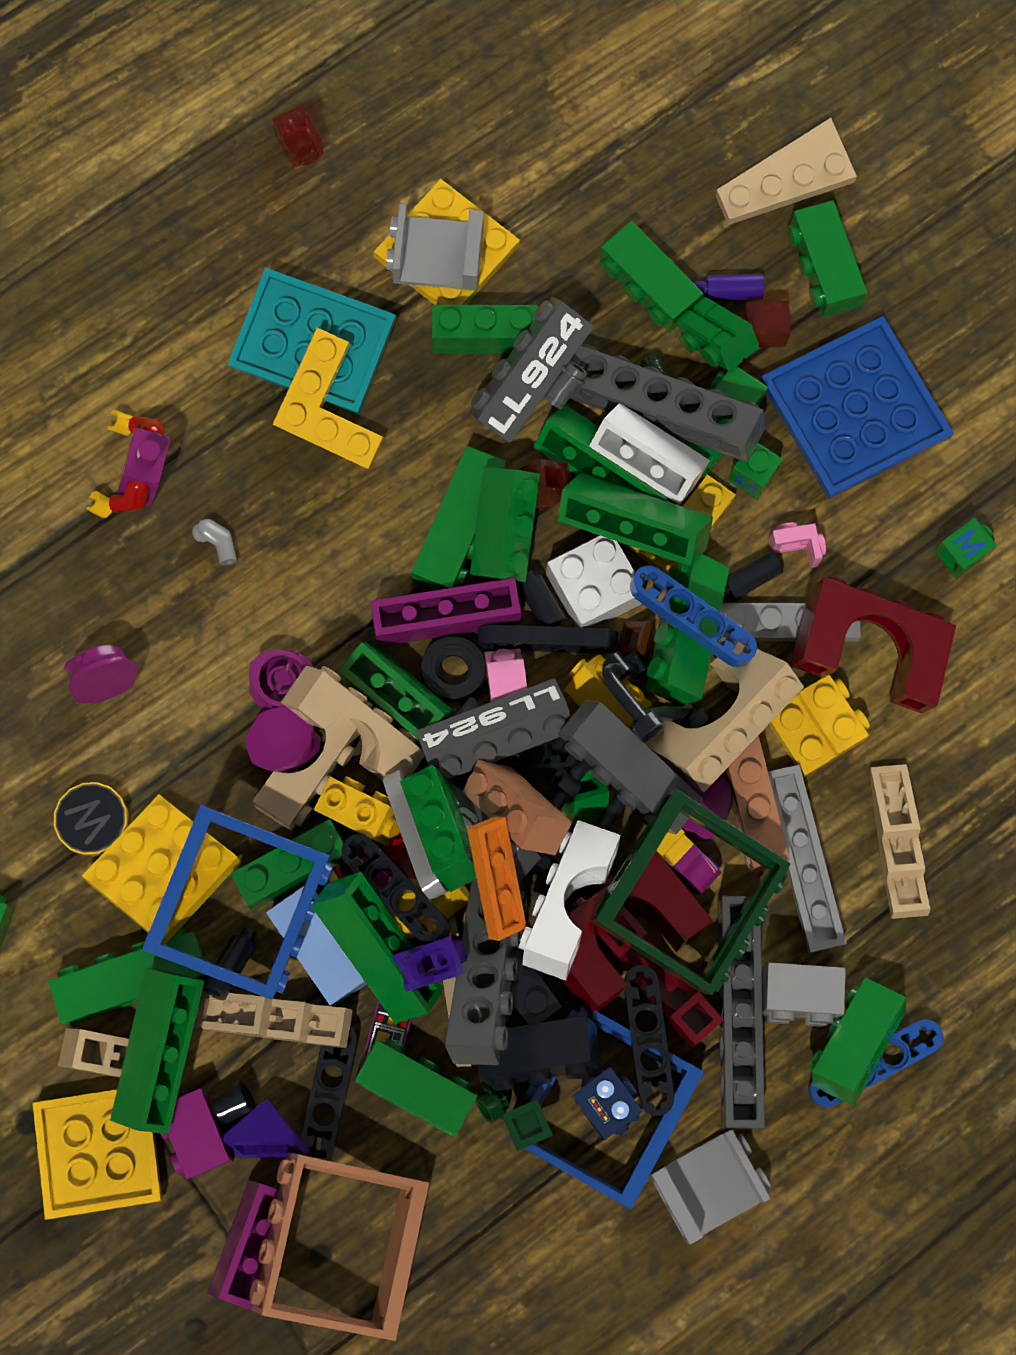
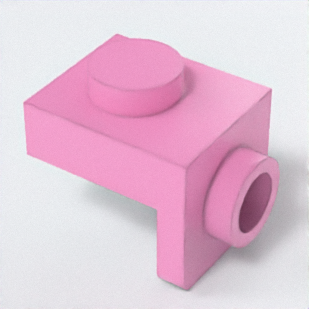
(793, 537)

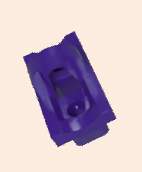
(431, 962)

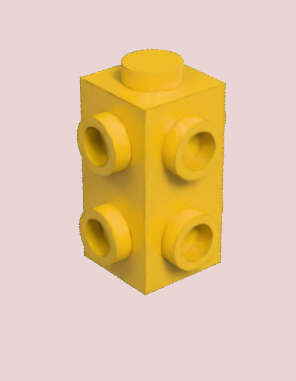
(589, 685)
(359, 811)

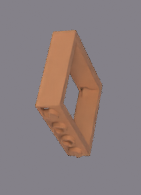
(396, 1264)

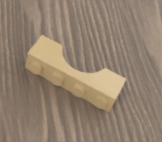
(323, 701)
(290, 795)

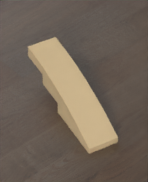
(899, 841)
(275, 1019)

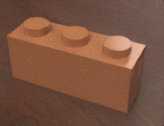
(529, 816)

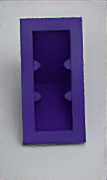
(264, 1135)

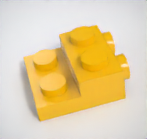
(819, 725)

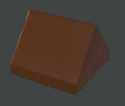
(637, 637)

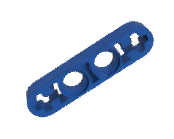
(696, 610)
(884, 1070)

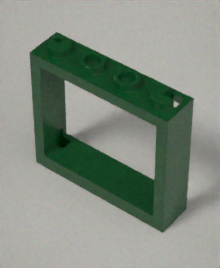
(751, 914)

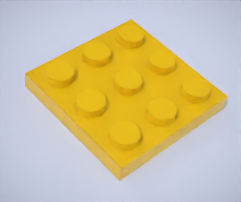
(447, 204)
(142, 860)
(90, 1160)

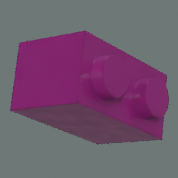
(196, 1137)

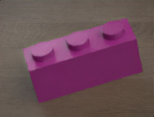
(240, 1256)

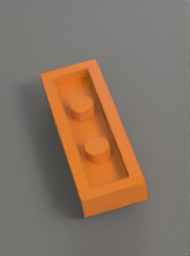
(496, 878)

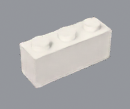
(649, 453)

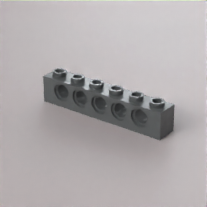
(700, 427)
(742, 1028)
(483, 1041)

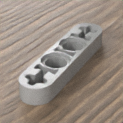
(428, 882)

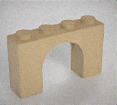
(707, 751)

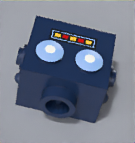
(608, 1103)

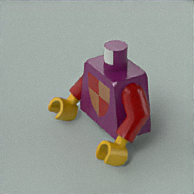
(141, 467)

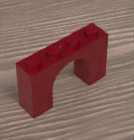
(920, 639)
(655, 895)

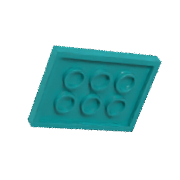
(282, 326)

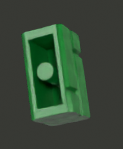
(717, 334)

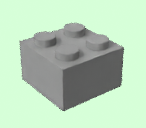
(803, 993)

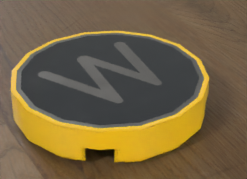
(90, 818)

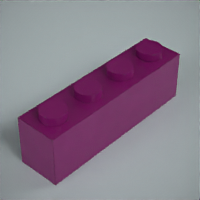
(445, 612)

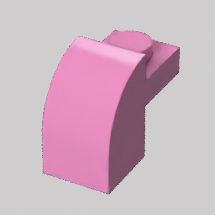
(505, 673)

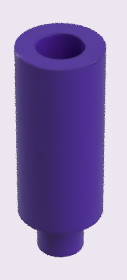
(732, 287)

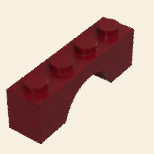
(681, 1003)

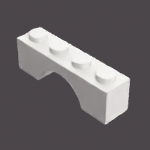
(585, 861)

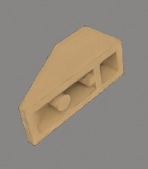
(93, 1052)

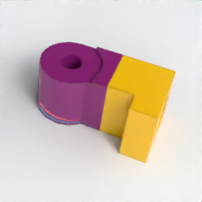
(688, 861)

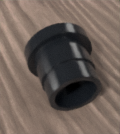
(233, 1104)

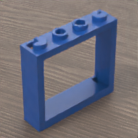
(292, 939)
(628, 1195)

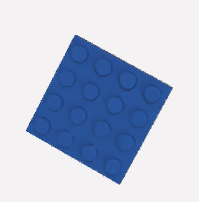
(856, 407)

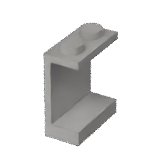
(436, 251)
(710, 1185)

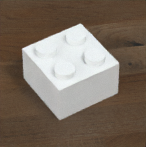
(593, 582)

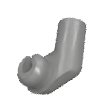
(217, 535)

